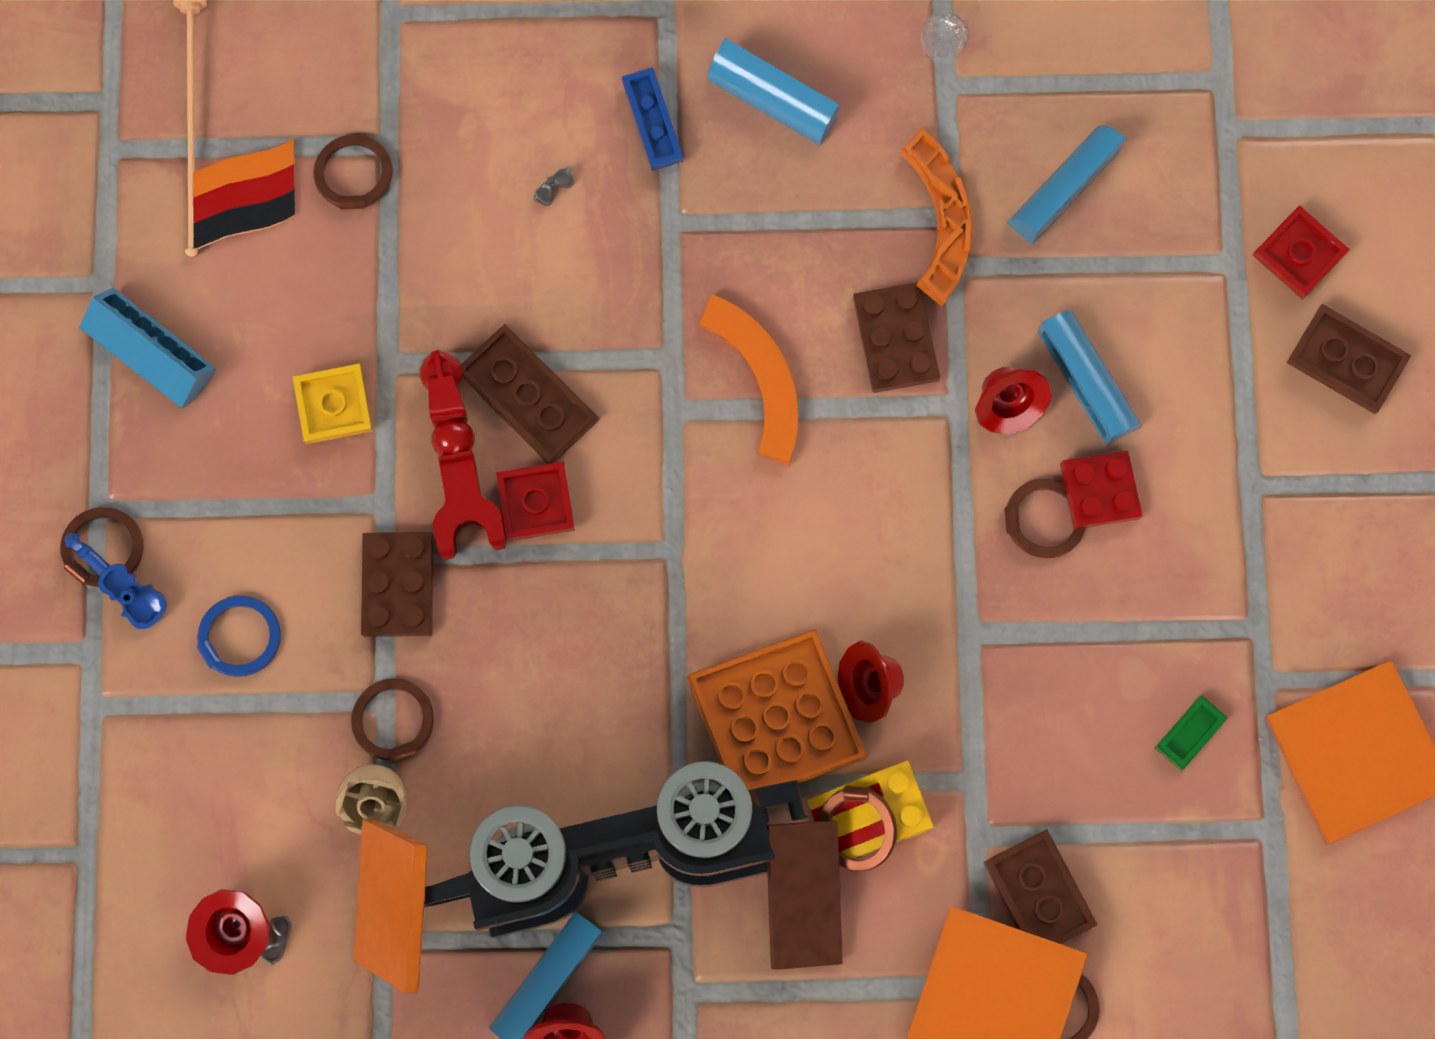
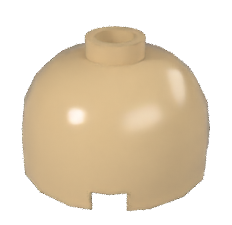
(371, 794)

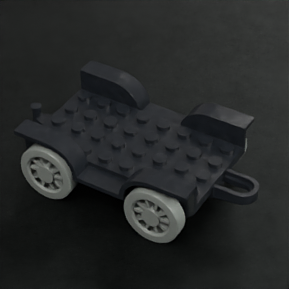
(543, 871)

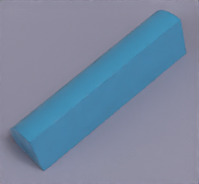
(773, 92)
(1067, 183)
(146, 347)
(1088, 377)
(546, 978)

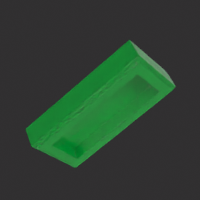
(1191, 732)

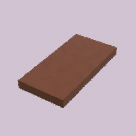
(527, 395)
(804, 895)

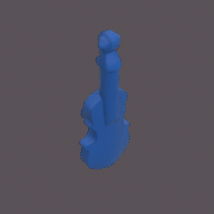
(140, 603)

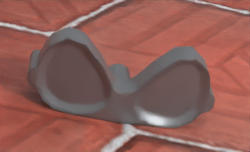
(561, 179)
(281, 927)

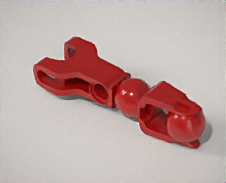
(454, 443)

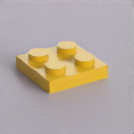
(332, 404)

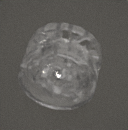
(943, 38)

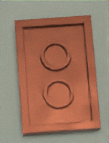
(896, 337)
(1348, 359)
(397, 584)
(1040, 890)

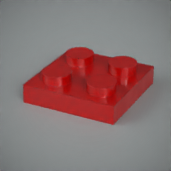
(1300, 252)
(1101, 490)
(535, 501)

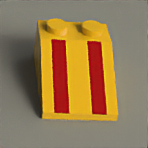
(860, 823)

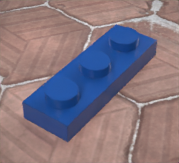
(652, 119)

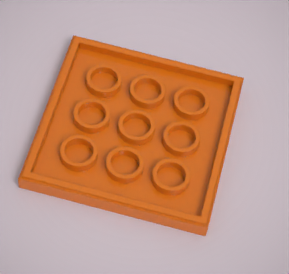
(777, 713)
(1357, 751)
(390, 905)
(995, 983)

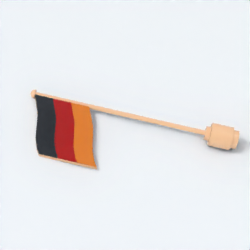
(237, 192)

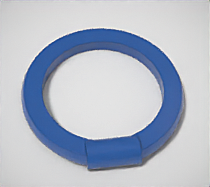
(209, 653)

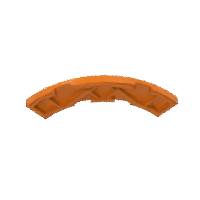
(951, 213)
(769, 370)

